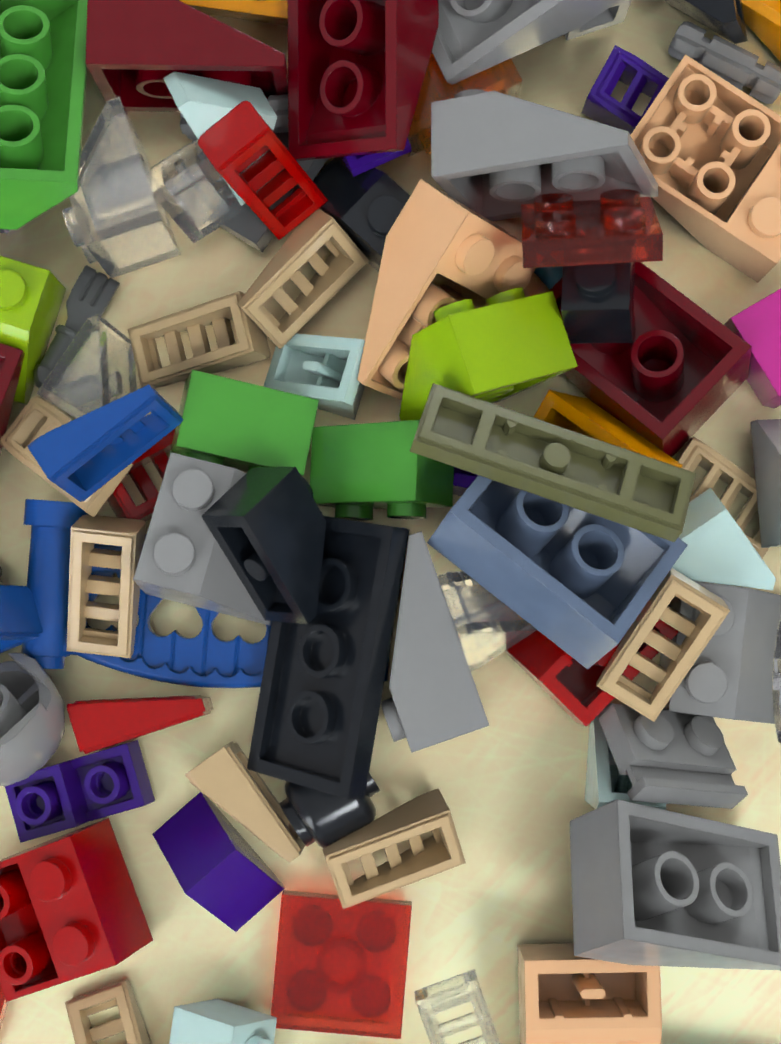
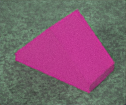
(761, 329)

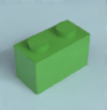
(243, 424)
(373, 468)

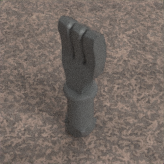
(87, 298)

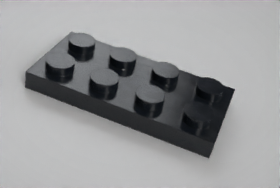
(329, 675)

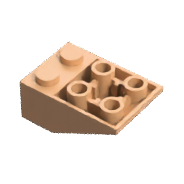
(716, 165)
(429, 260)
(585, 998)

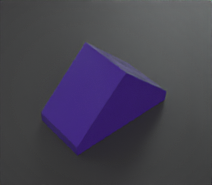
(216, 863)

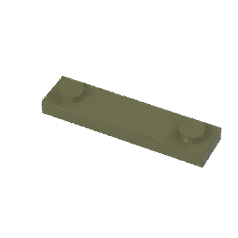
(554, 462)

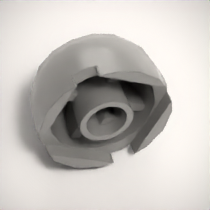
(29, 718)

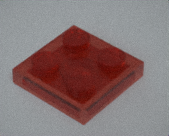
(590, 232)
(341, 965)

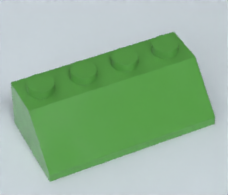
(40, 105)

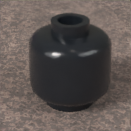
(326, 817)

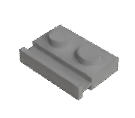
(672, 759)

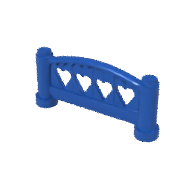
(167, 659)

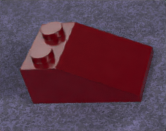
(143, 41)
(355, 73)
(672, 372)

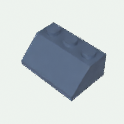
(556, 565)

